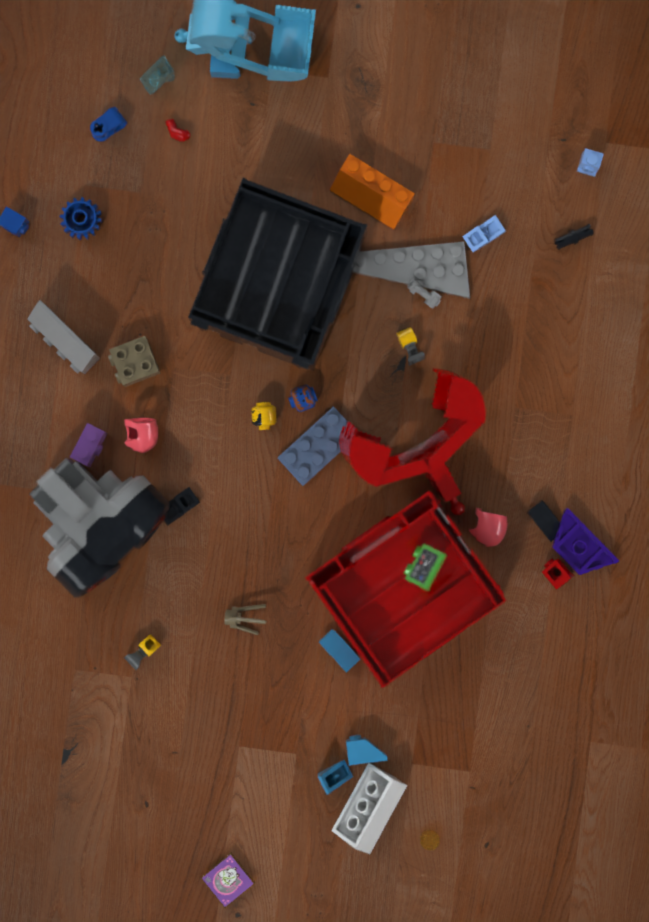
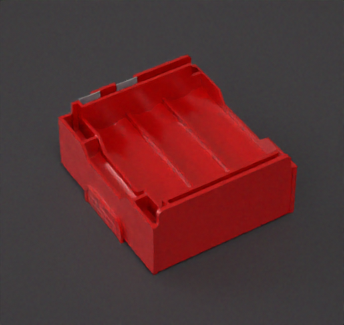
(386, 615)

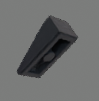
(544, 520)

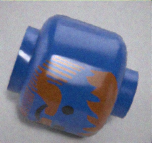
(303, 398)

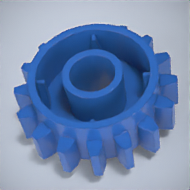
(77, 209)

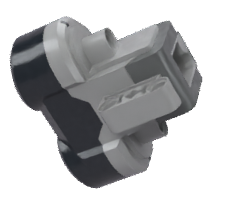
(95, 522)

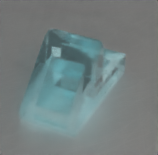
(157, 75)

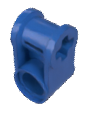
(109, 122)

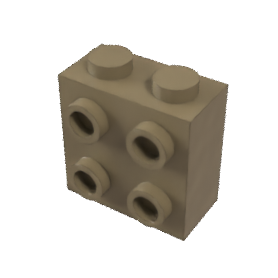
(133, 361)

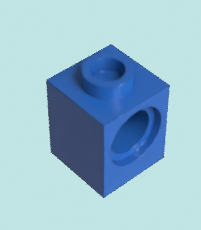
(13, 222)

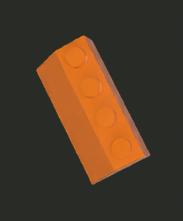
(372, 191)

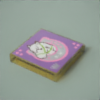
(227, 880)

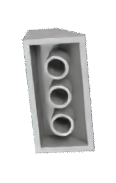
(62, 337)

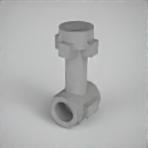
(432, 298)

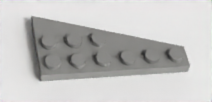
(436, 266)

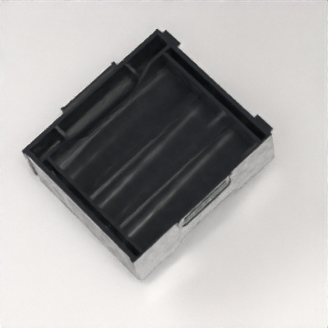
(277, 274)

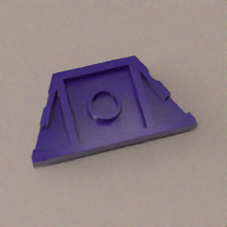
(580, 546)

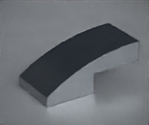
(181, 505)

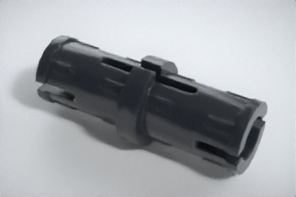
(573, 237)

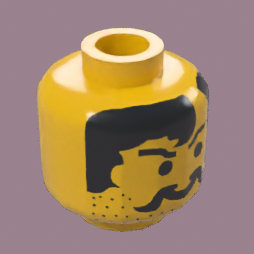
(264, 415)

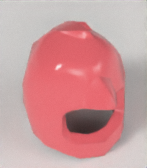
(141, 434)
(490, 528)

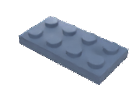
(315, 447)

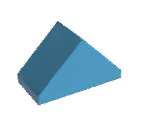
(223, 69)
(334, 776)

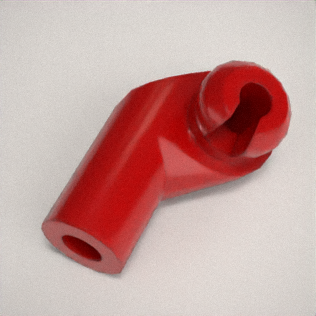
(176, 133)

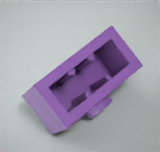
(88, 445)

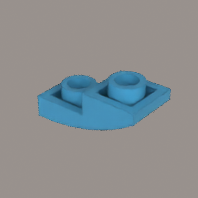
(339, 650)

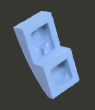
(484, 233)

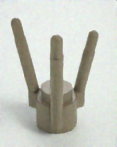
(233, 618)

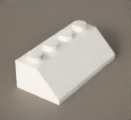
(369, 808)

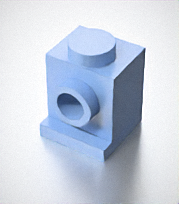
(590, 162)

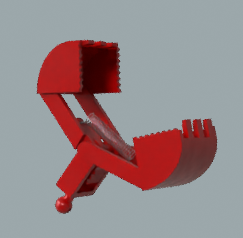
(466, 414)

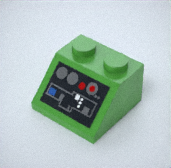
(425, 566)

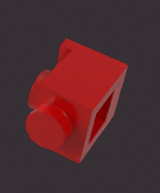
(557, 580)

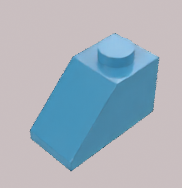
(363, 751)

